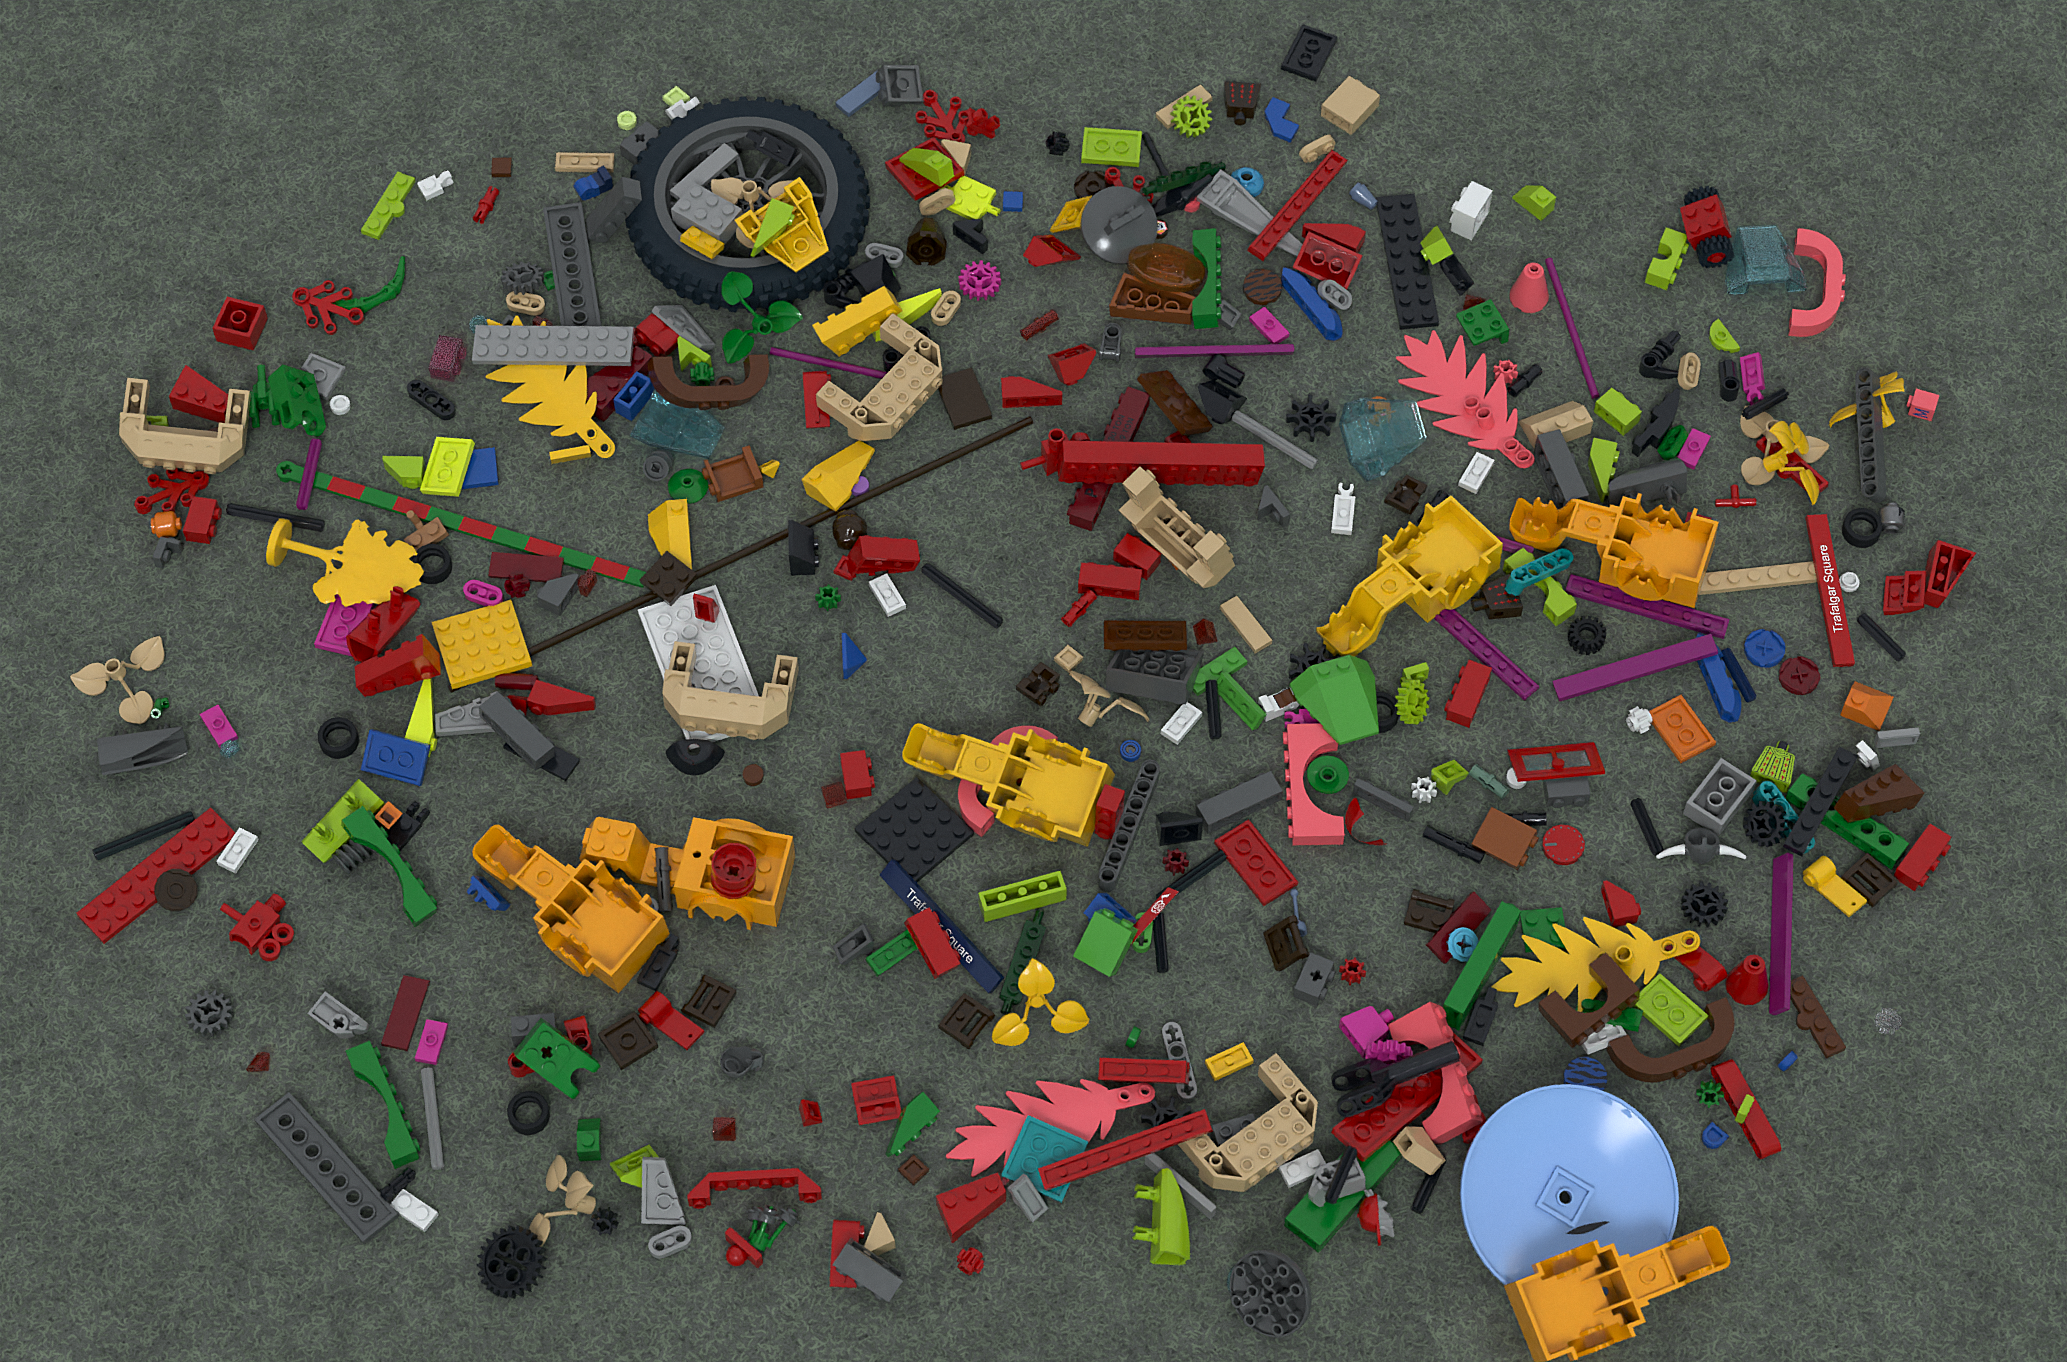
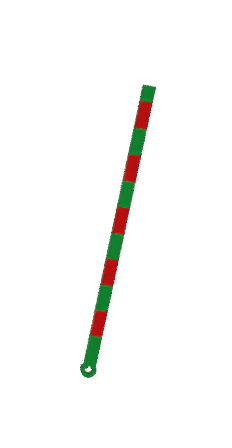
(463, 524)

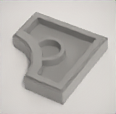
(326, 373)

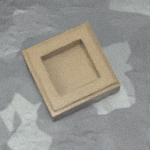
(1068, 658)

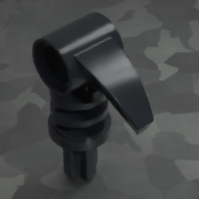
(840, 287)
(1656, 358)

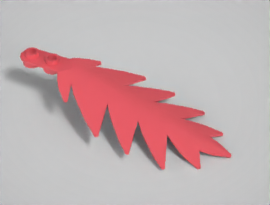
(1464, 397)
(1072, 1111)

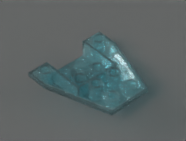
(1762, 258)
(677, 428)

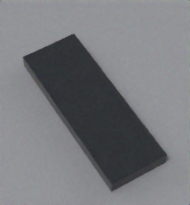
(560, 765)

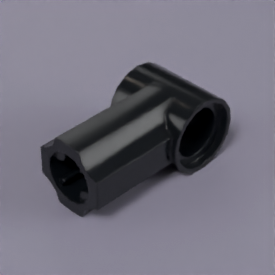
(1220, 369)
(1728, 380)

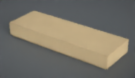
(1164, 114)
(583, 162)
(1245, 624)

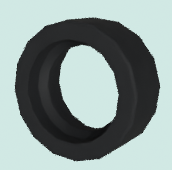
(1858, 540)
(434, 550)
(1389, 701)
(341, 751)
(531, 1128)

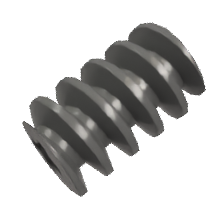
(351, 854)

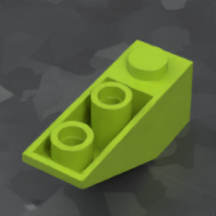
(1600, 464)

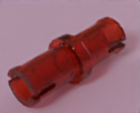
(1039, 324)

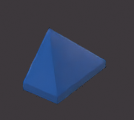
(851, 656)

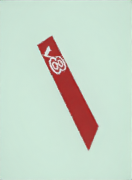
(1154, 910)

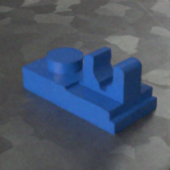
(486, 891)

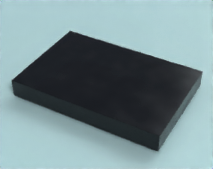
(1309, 53)

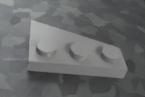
(684, 325)
(462, 720)
(659, 1194)

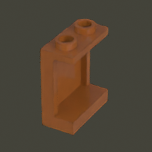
(733, 475)

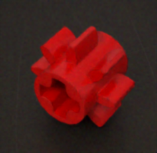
(1352, 976)
(970, 1261)

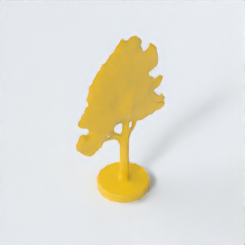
(368, 564)

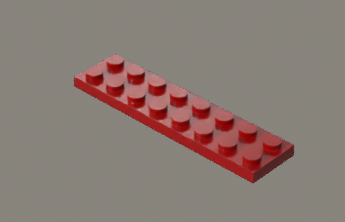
(135, 890)
(1408, 1100)

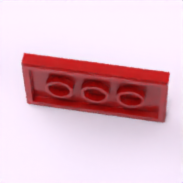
(1256, 862)

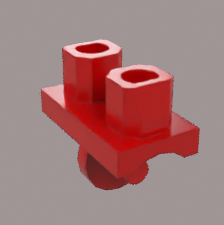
(981, 124)

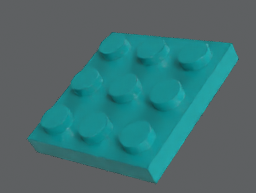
(1040, 1146)

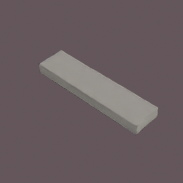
(707, 170)
(1188, 1191)

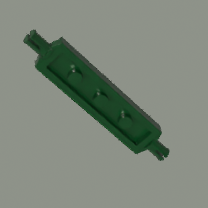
(1184, 177)
(1026, 950)

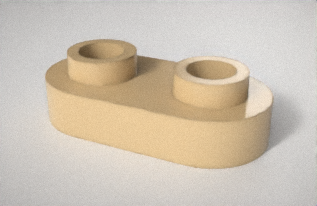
(1317, 148)
(937, 202)
(526, 303)
(945, 309)
(1689, 371)

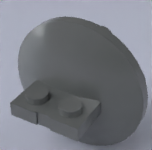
(1117, 223)
(1270, 1293)

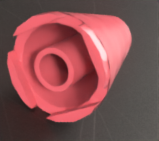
(1530, 289)

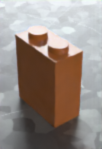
(1505, 839)

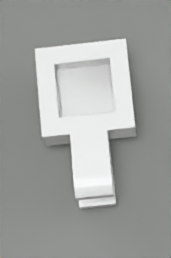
(680, 108)
(434, 186)

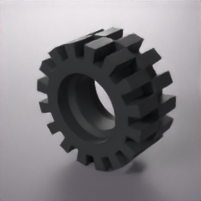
(1584, 645)

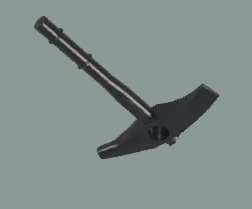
(1178, 197)

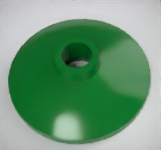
(692, 492)
(1331, 767)

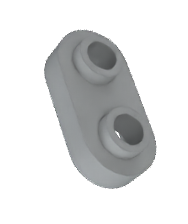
(888, 251)
(1333, 293)
(669, 1241)

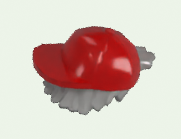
(1374, 1217)

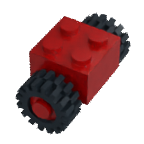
(1707, 227)

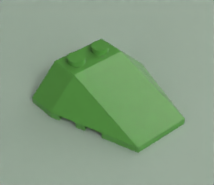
(1340, 697)

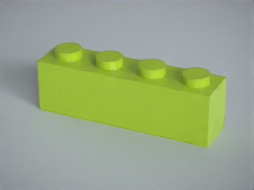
(1022, 896)

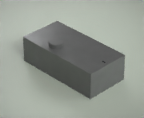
(1559, 469)

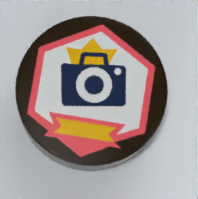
(1162, 229)

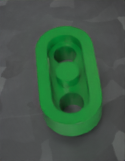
(1672, 442)

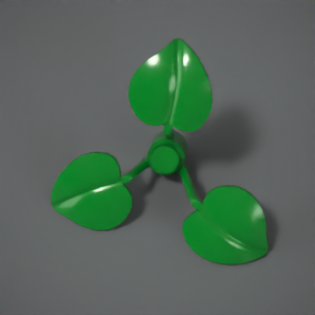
(780, 318)

